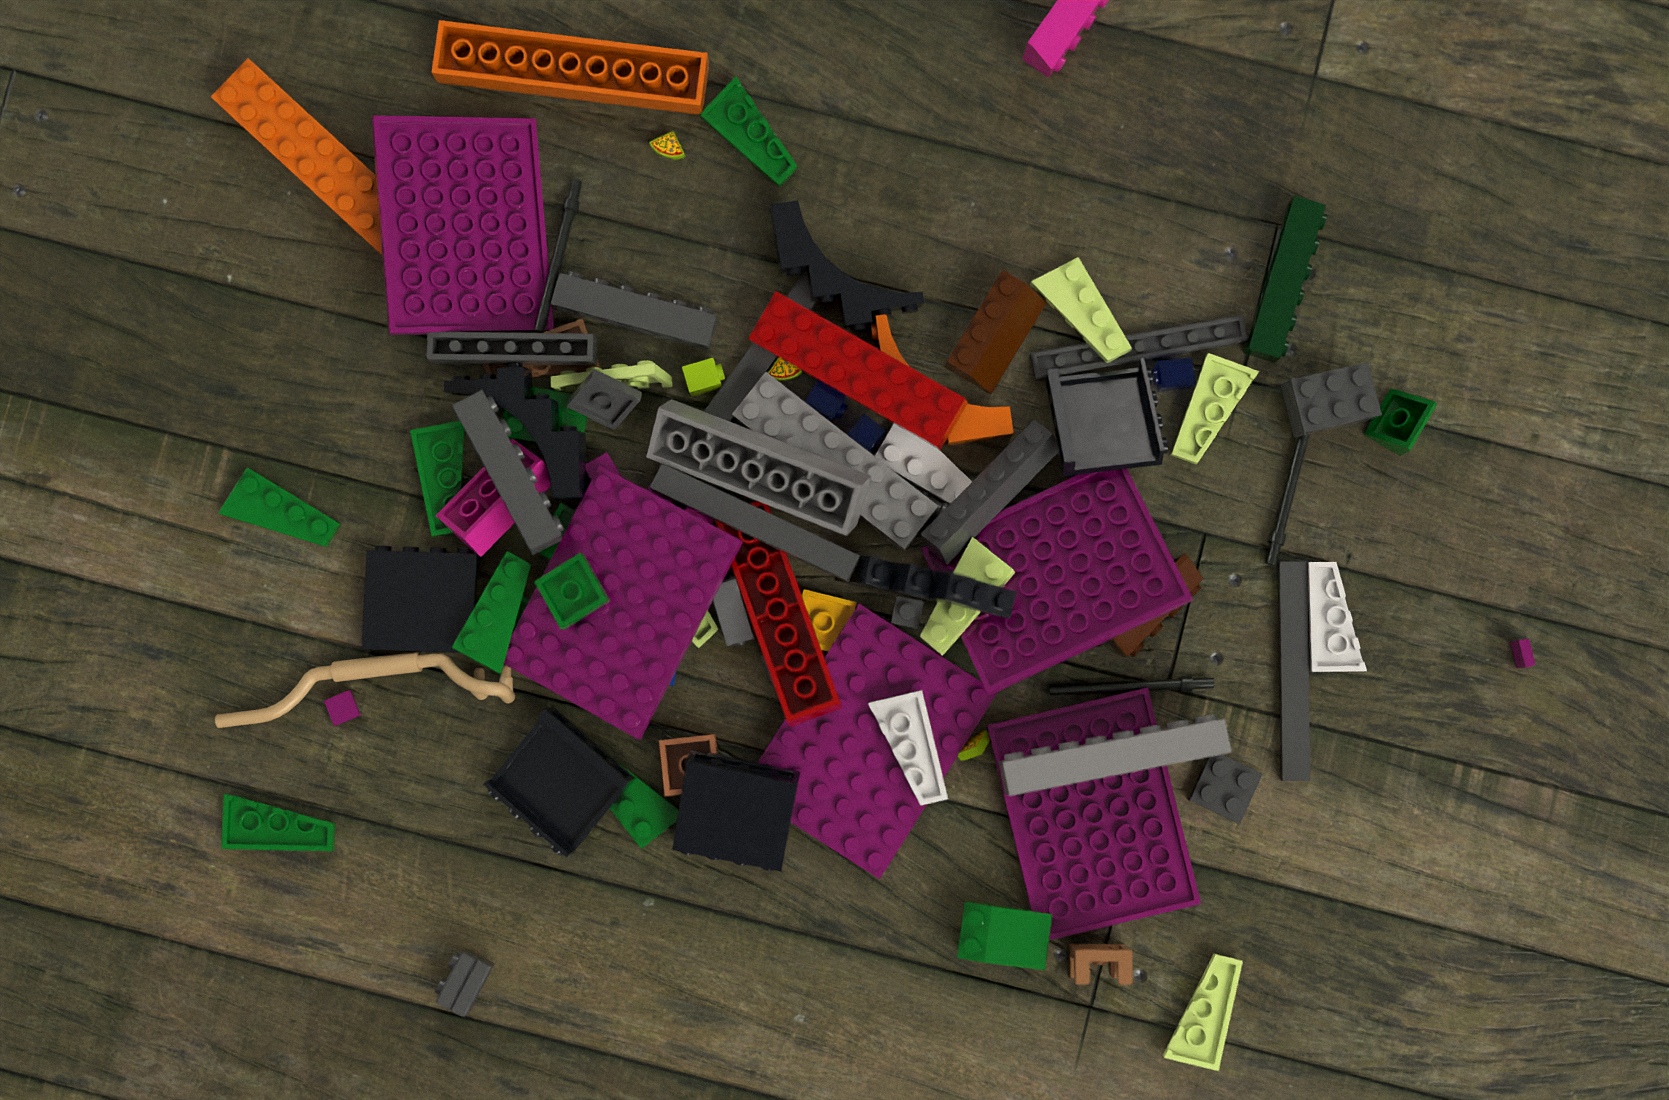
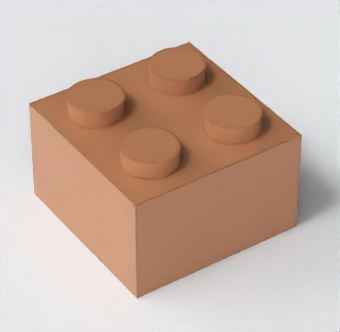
(675, 755)

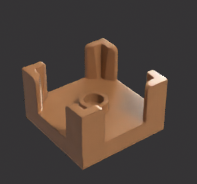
(1100, 954)

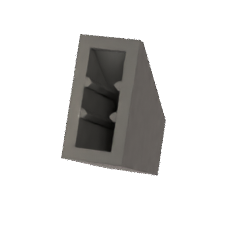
(732, 611)

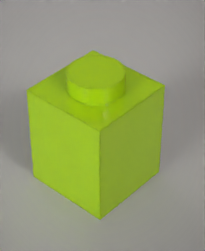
(703, 376)

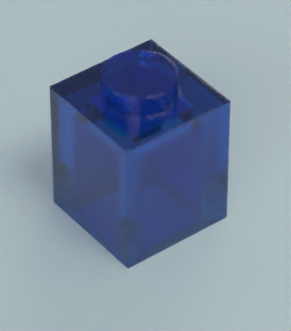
(1173, 374)
(827, 401)
(866, 433)

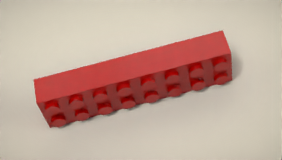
(858, 370)
(783, 628)

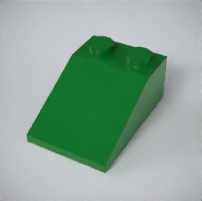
(1004, 935)

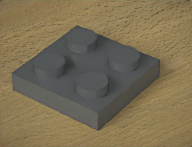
(604, 399)
(1225, 787)

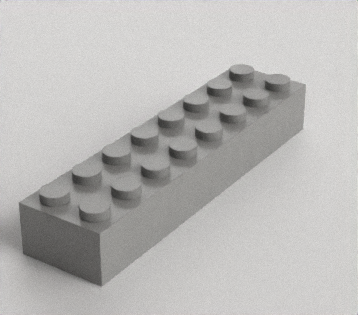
(758, 466)
(890, 503)
(1114, 756)

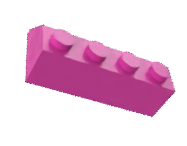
(1060, 33)
(478, 511)

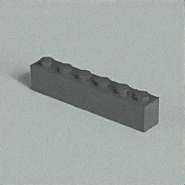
(634, 311)
(512, 347)
(507, 472)
(990, 492)

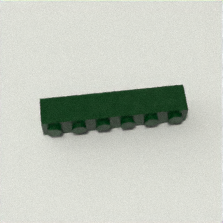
(1285, 278)

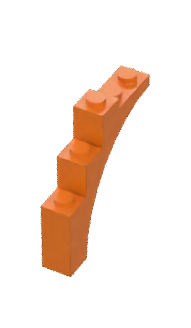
(975, 422)

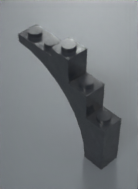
(857, 301)
(562, 449)
(932, 585)

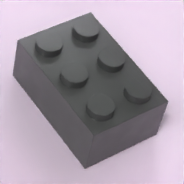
(1331, 399)

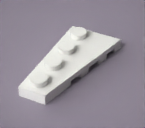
(922, 465)
(1330, 626)
(910, 735)

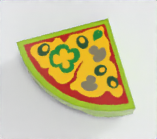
(667, 146)
(783, 371)
(974, 746)

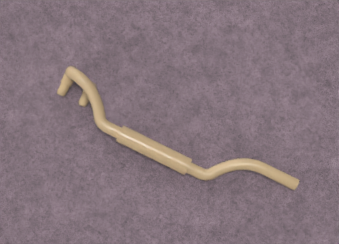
(376, 667)

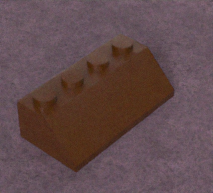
(996, 332)
(1130, 641)

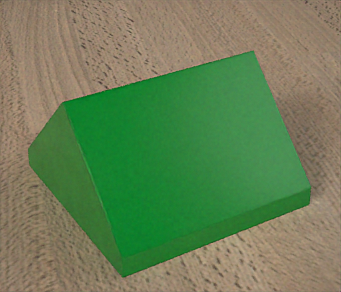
(1400, 421)

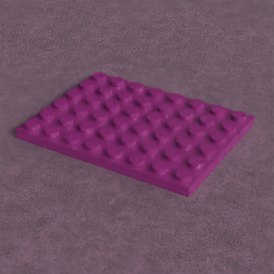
(460, 223)
(1082, 575)
(660, 582)
(849, 778)
(1098, 845)

